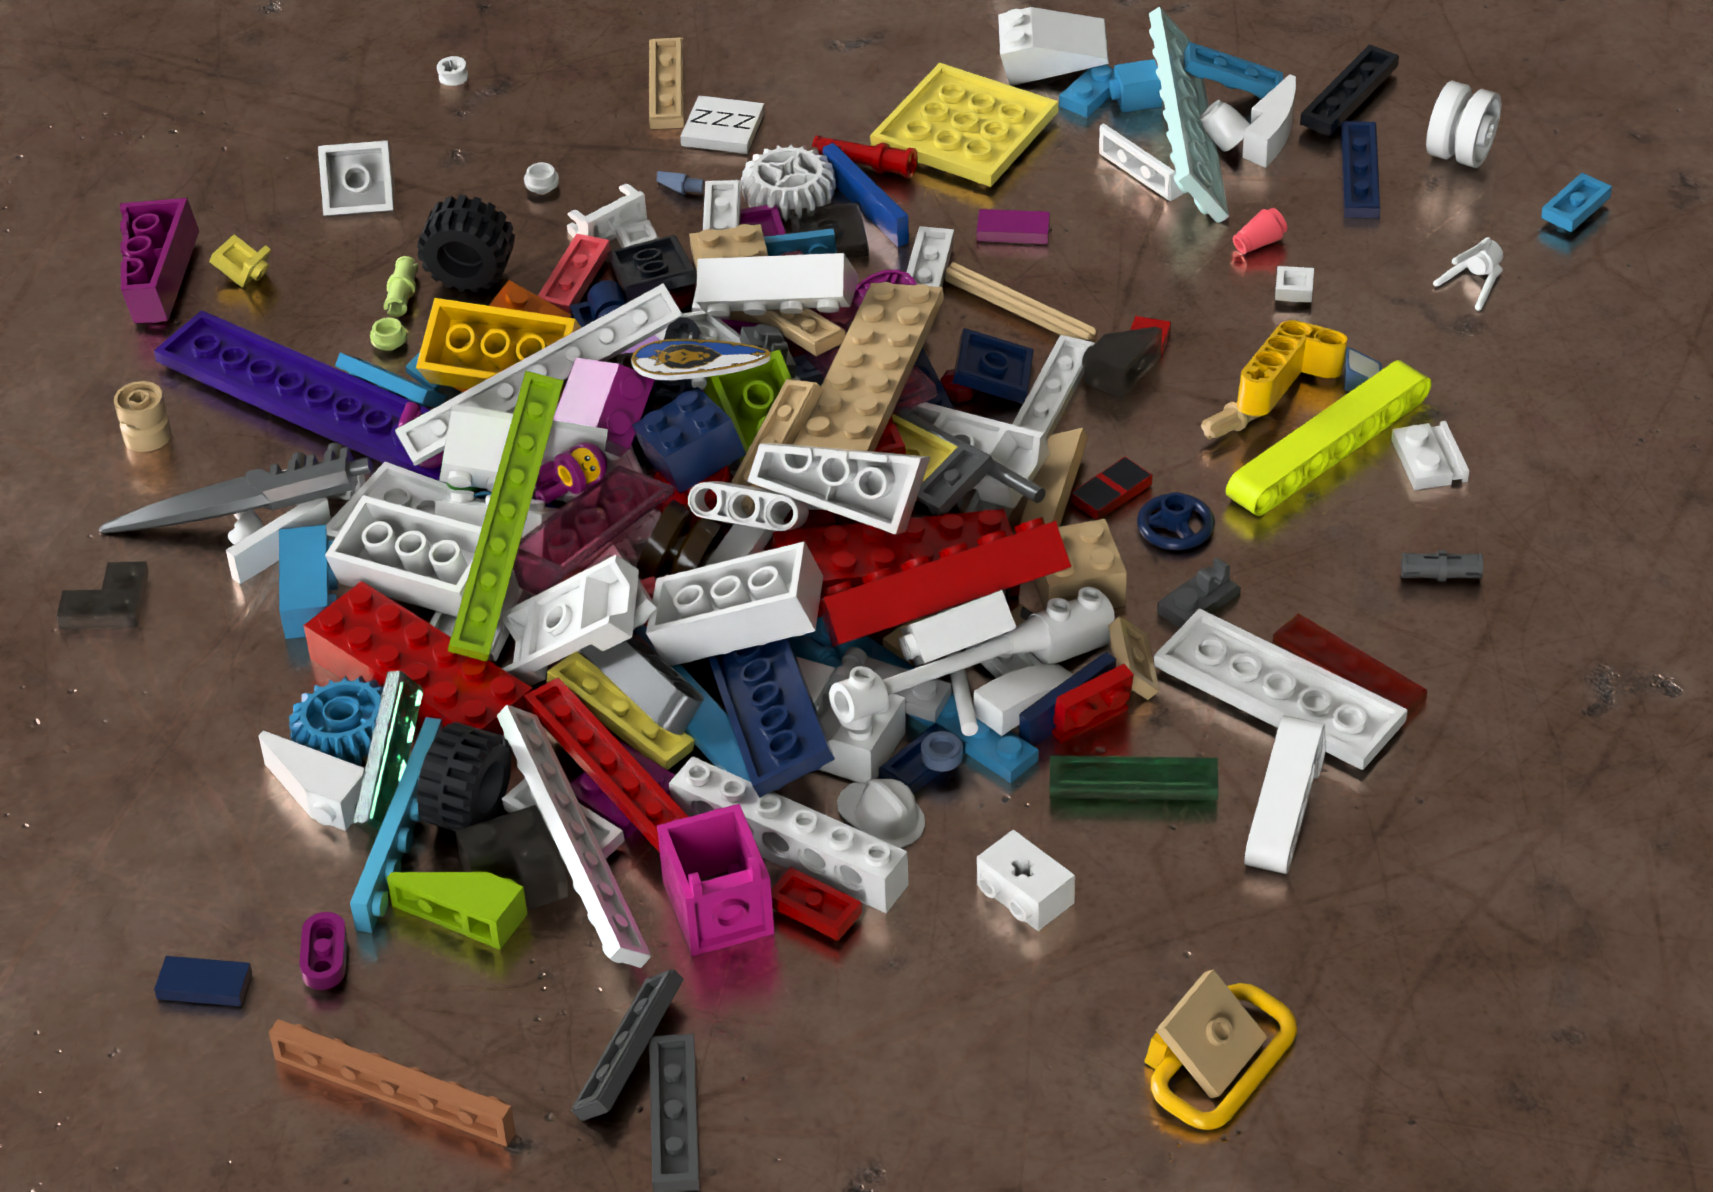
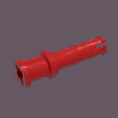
(879, 157)

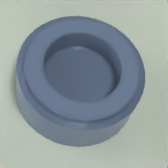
(941, 751)

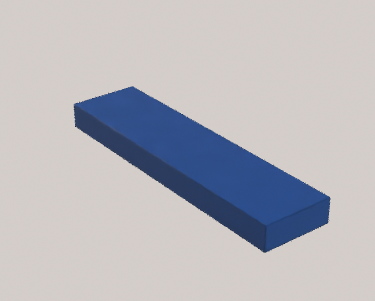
(872, 199)

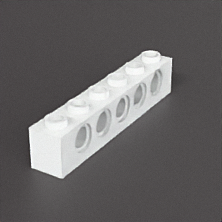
(799, 835)

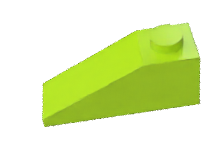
(464, 902)

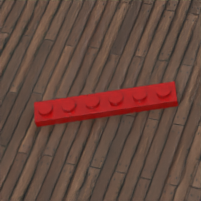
(603, 758)

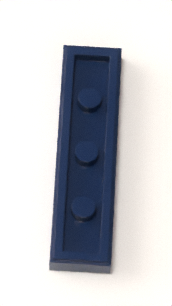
(1360, 169)

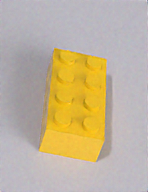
(478, 341)

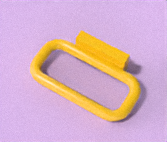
(1166, 1064)

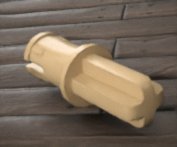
(1226, 421)

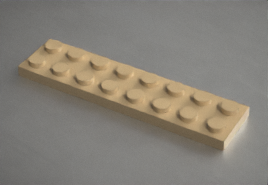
(872, 367)

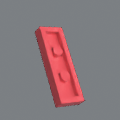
(575, 271)

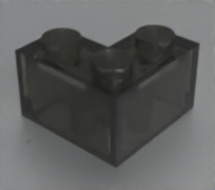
(516, 849)

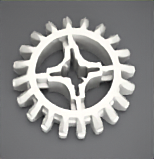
(789, 179)

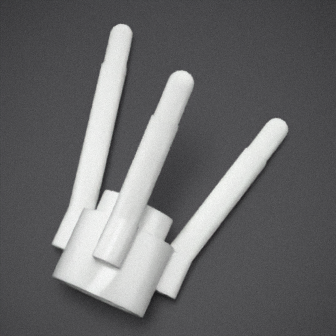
(1480, 260)

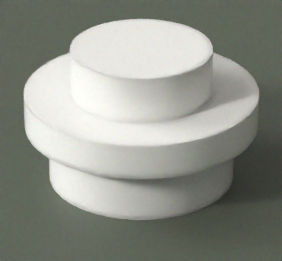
(541, 178)

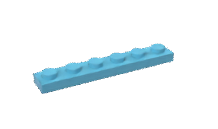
(394, 837)

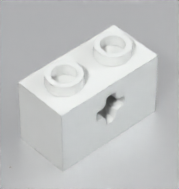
(1025, 880)

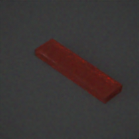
(1341, 658)

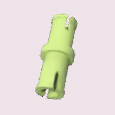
(401, 286)

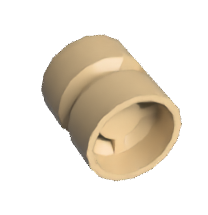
(142, 416)

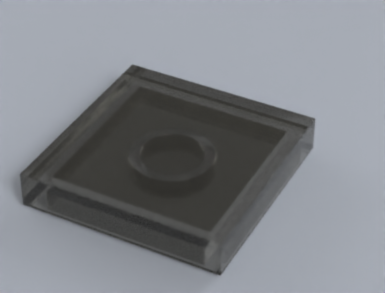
(843, 218)

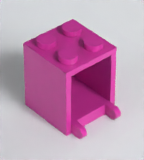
(723, 908)

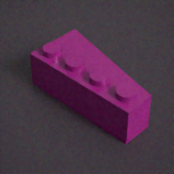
(155, 255)

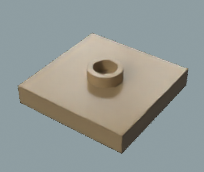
(1211, 1033)

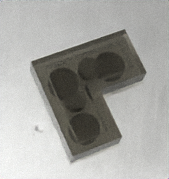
(112, 606)

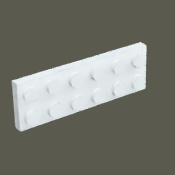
(1278, 683)

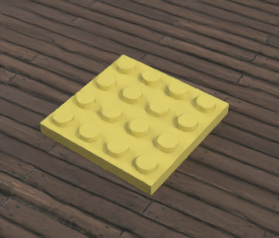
(966, 123)

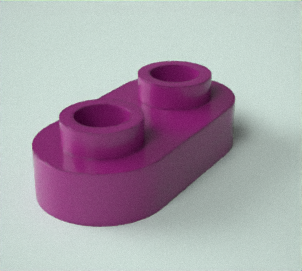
(323, 959)

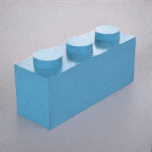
(304, 577)

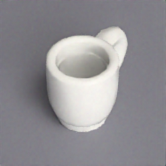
(1224, 125)

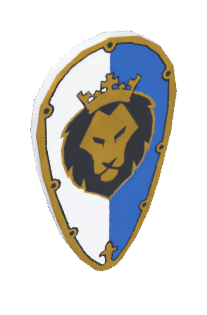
(695, 359)

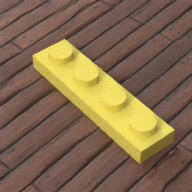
(619, 712)

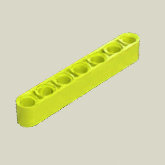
(1328, 438)

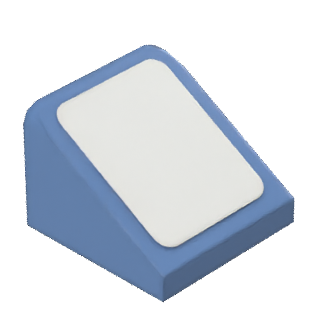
(1358, 368)

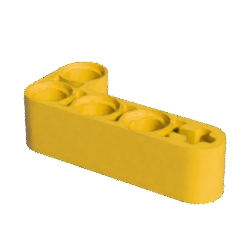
(1283, 356)

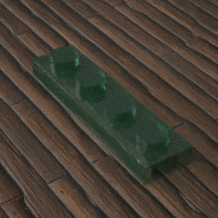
(388, 750)
(1134, 777)

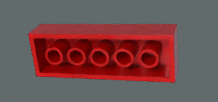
(861, 549)
(943, 583)
(374, 635)

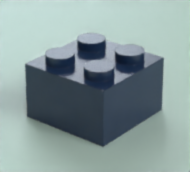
(688, 439)

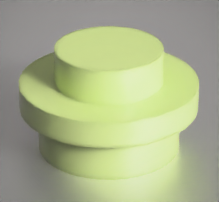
(387, 334)

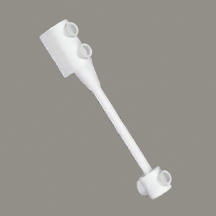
(1051, 635)

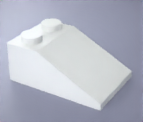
(1049, 43)

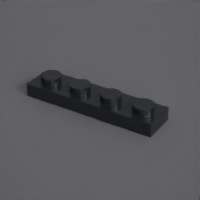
(1349, 89)

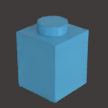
(1136, 86)

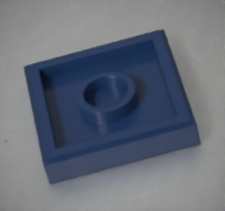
(993, 365)

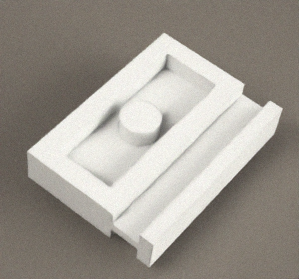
(1429, 455)

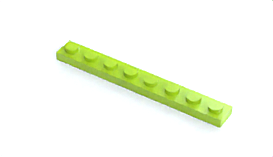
(505, 517)

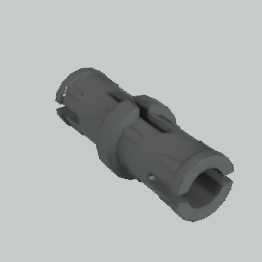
(1441, 565)

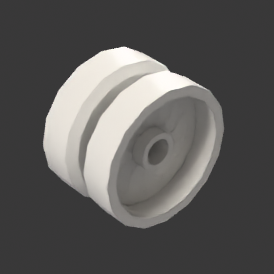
(1463, 124)

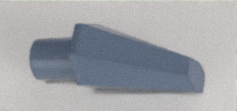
(680, 182)

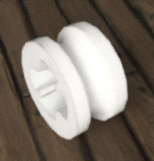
(452, 71)

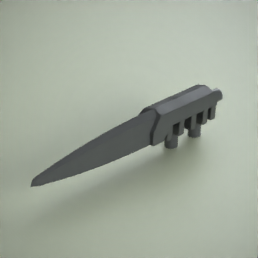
(300, 483)

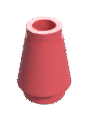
(1260, 231)

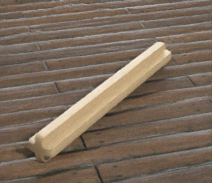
(1019, 303)

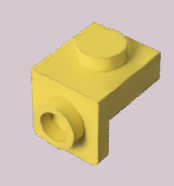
(241, 261)

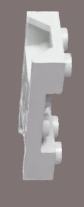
(1008, 444)
(578, 612)

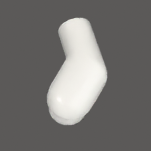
(247, 524)

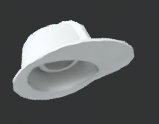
(883, 810)

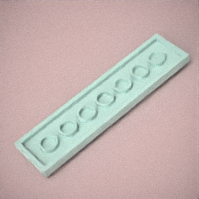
(1185, 101)

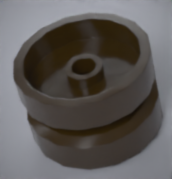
(675, 549)

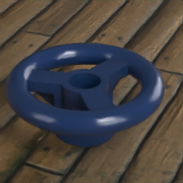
(1175, 516)

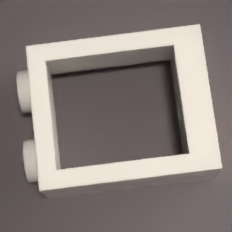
(956, 629)

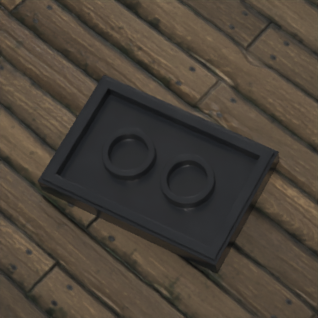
(650, 265)

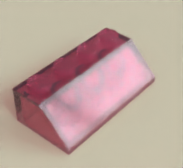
(587, 528)

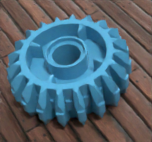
(338, 718)

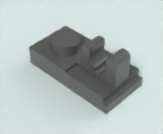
(769, 339)
(954, 478)
(1206, 591)

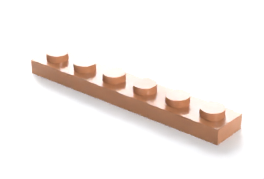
(393, 1082)

